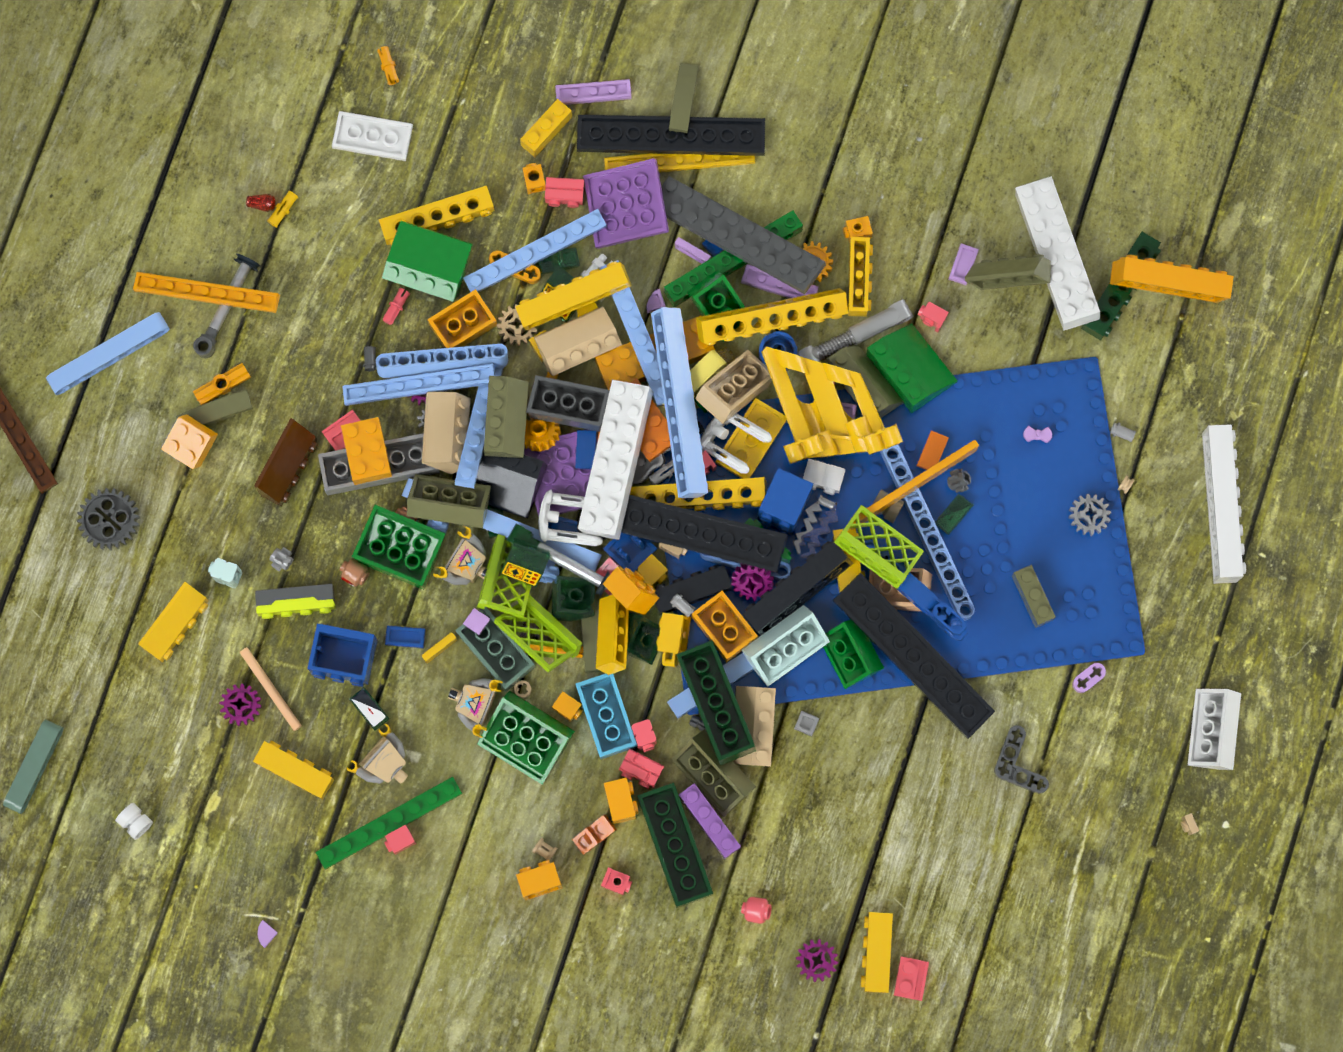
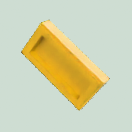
(438, 648)

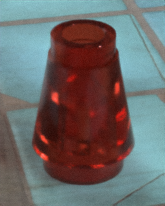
(261, 202)

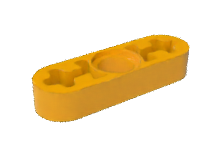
(525, 277)

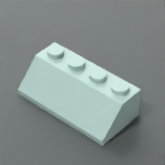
(785, 645)

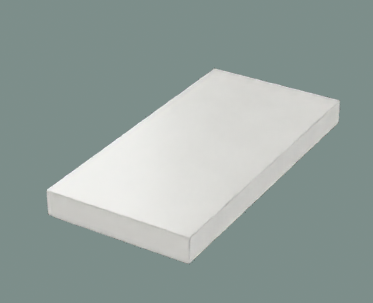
(372, 136)

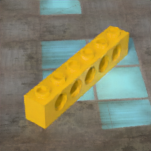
(426, 212)

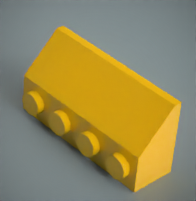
(174, 622)

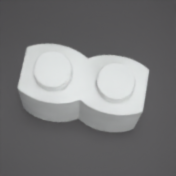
(824, 476)

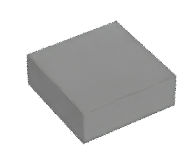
(806, 723)

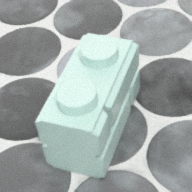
(225, 572)

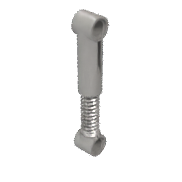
(894, 315)

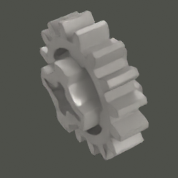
(1081, 515)

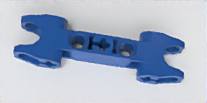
(928, 602)

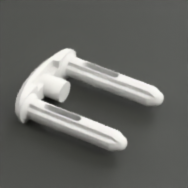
(716, 428)
(546, 516)

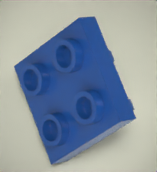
(629, 551)

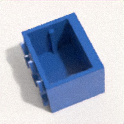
(784, 502)
(342, 655)

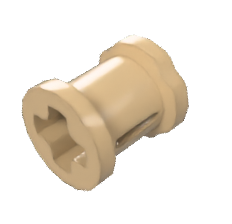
(544, 850)

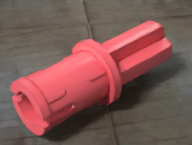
(395, 306)

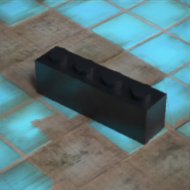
(694, 589)

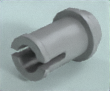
(1122, 432)
(682, 605)

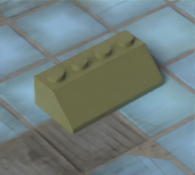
(1010, 273)
(880, 390)
(506, 417)
(445, 502)
(721, 785)

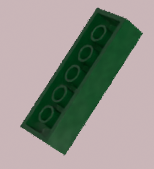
(716, 702)
(675, 845)

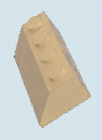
(577, 341)
(445, 430)
(758, 711)

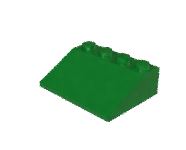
(427, 261)
(910, 366)
(399, 547)
(525, 737)

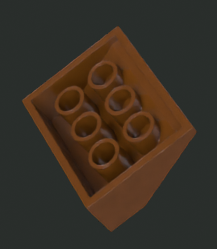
(286, 463)

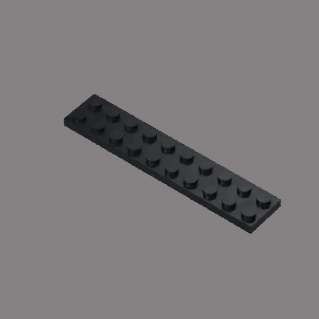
(653, 136)
(704, 533)
(913, 655)

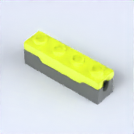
(295, 600)

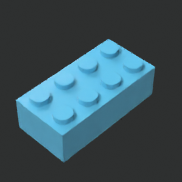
(606, 715)

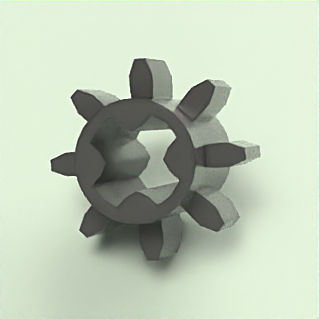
(959, 480)

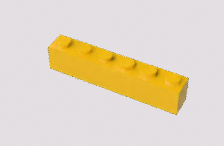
(573, 296)

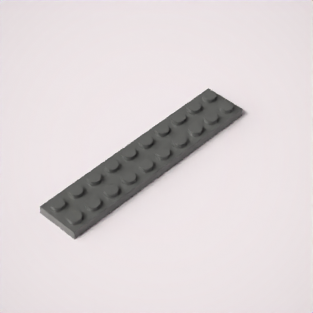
(740, 236)

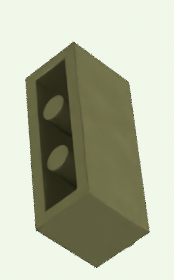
(1033, 596)

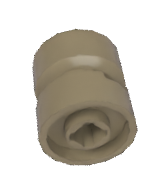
(891, 512)

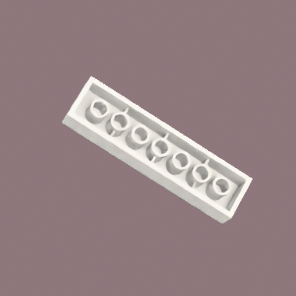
(1054, 240)
(615, 459)
(1223, 504)

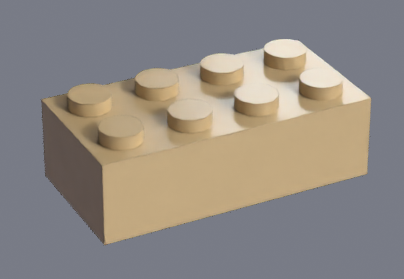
(734, 386)

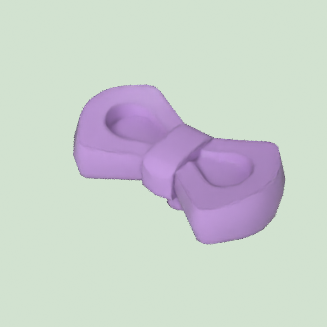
(1044, 435)

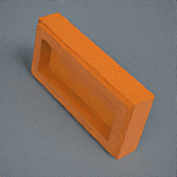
(932, 451)

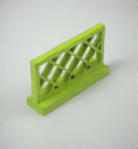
(868, 556)
(491, 577)
(548, 626)

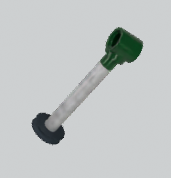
(525, 535)

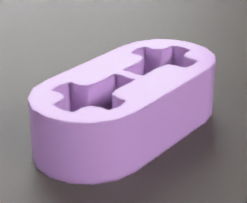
(1092, 681)

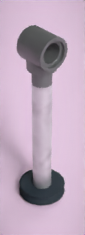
(222, 311)

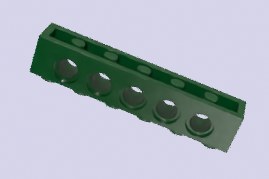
(1098, 328)

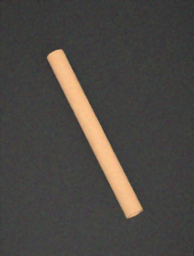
(270, 689)

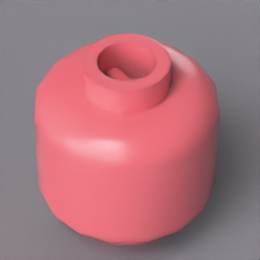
(756, 910)

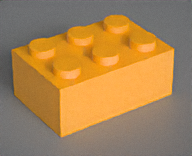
(462, 321)
(366, 451)
(724, 626)
(538, 880)

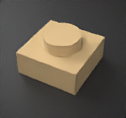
(1189, 825)

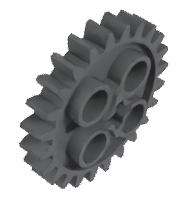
(97, 531)

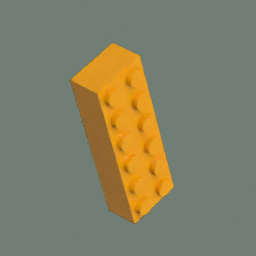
(1171, 279)
(623, 365)

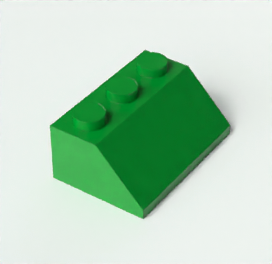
(851, 654)

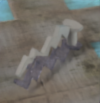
(813, 533)

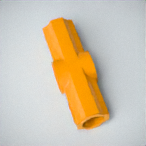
(233, 378)

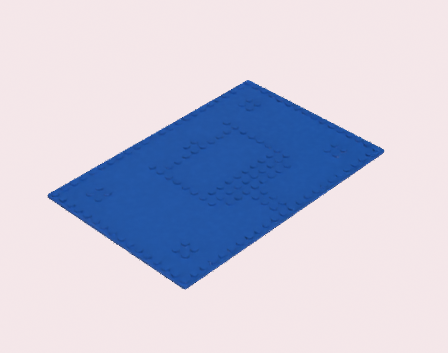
(1016, 522)

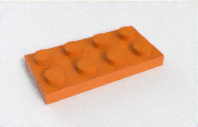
(656, 433)

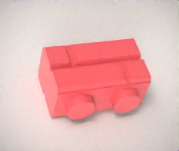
(564, 191)
(644, 735)
(641, 768)

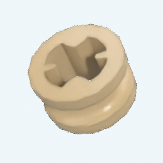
(1126, 484)
(528, 688)

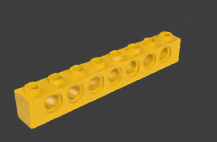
(707, 324)
(737, 486)

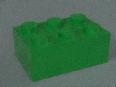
(715, 296)

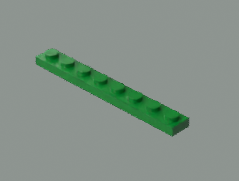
(388, 823)

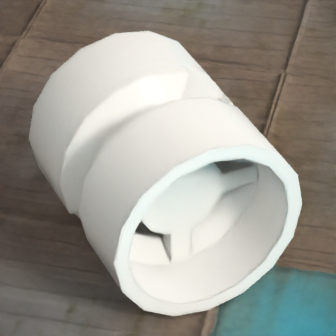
(134, 821)

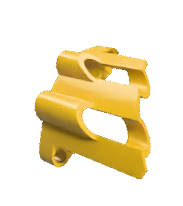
(824, 426)

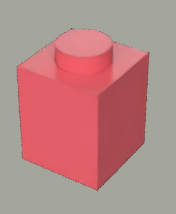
(399, 840)

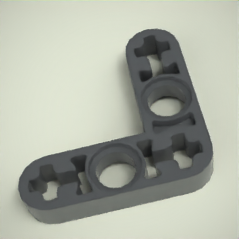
(1013, 769)

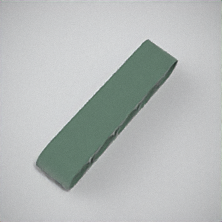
(33, 766)

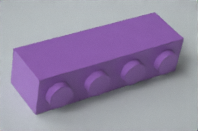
(709, 821)

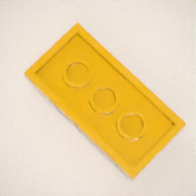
(748, 447)

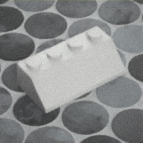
(1214, 729)

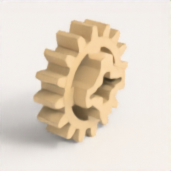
(509, 325)

